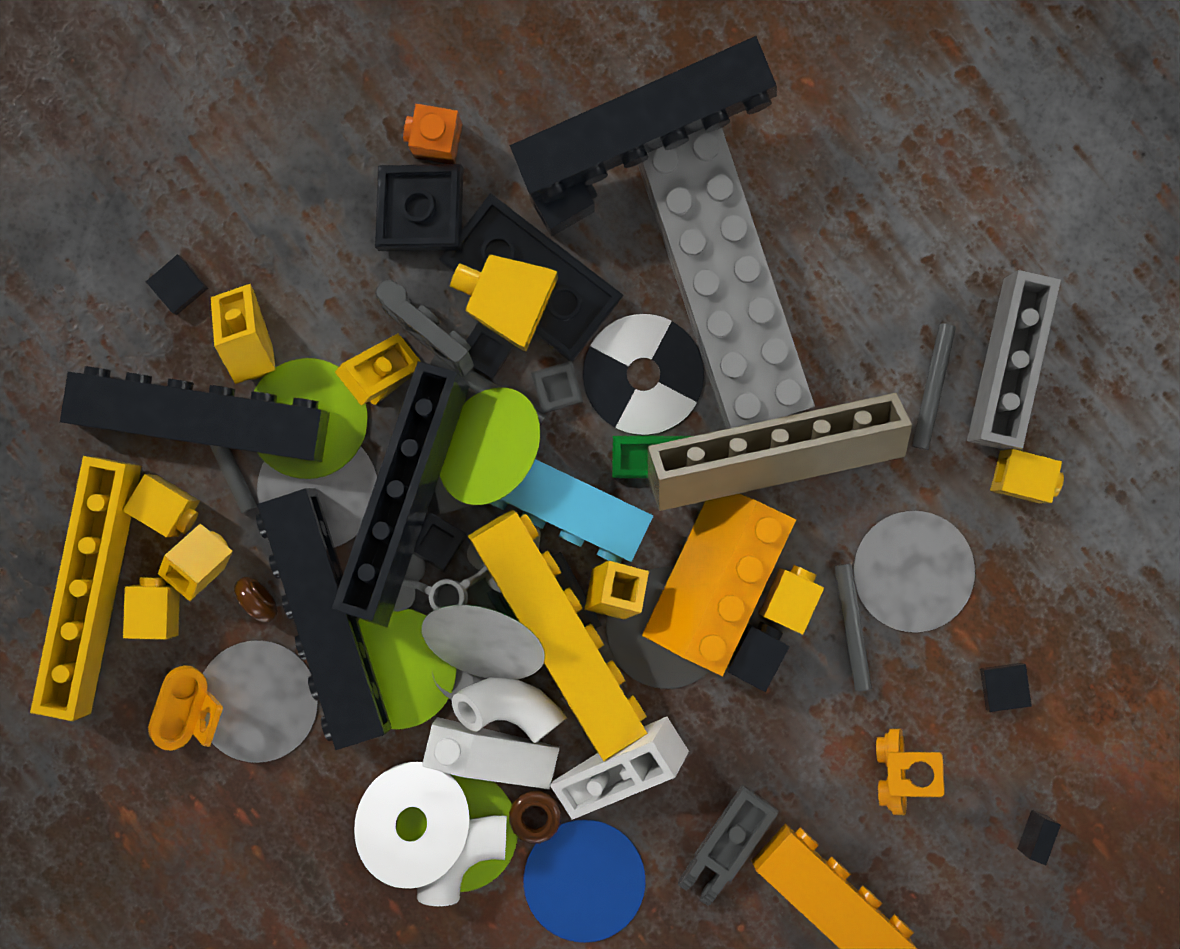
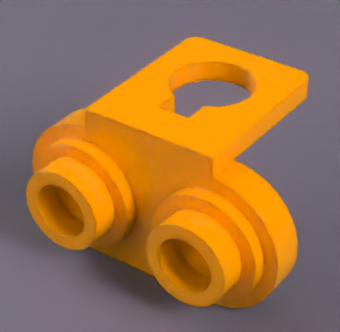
(183, 709)
(897, 788)

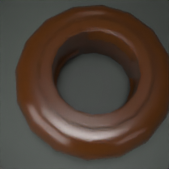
(255, 599)
(529, 834)

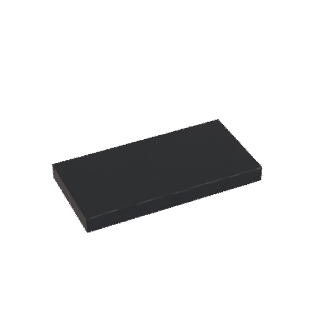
(580, 296)

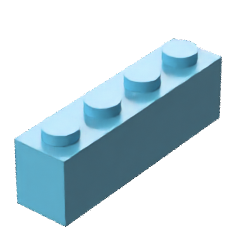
(579, 512)

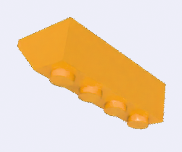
(718, 580)

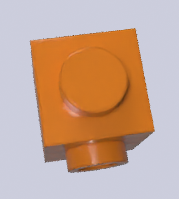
(433, 133)

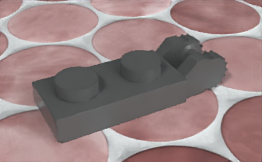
(423, 326)
(729, 842)

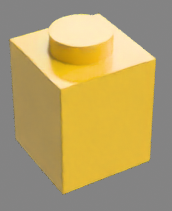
(1027, 476)
(162, 506)
(195, 561)
(616, 590)
(792, 598)
(151, 610)

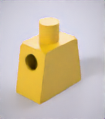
(507, 296)

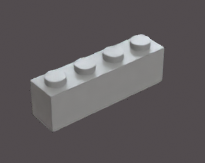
(1013, 360)

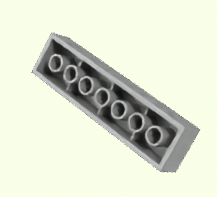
(725, 281)

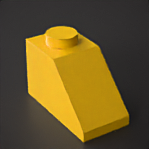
(241, 334)

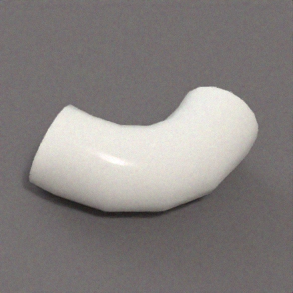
(507, 701)
(484, 842)

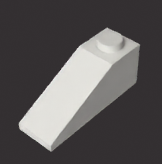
(489, 755)
(633, 769)

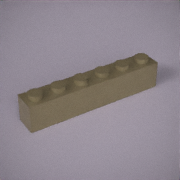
(778, 451)

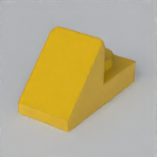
(378, 370)

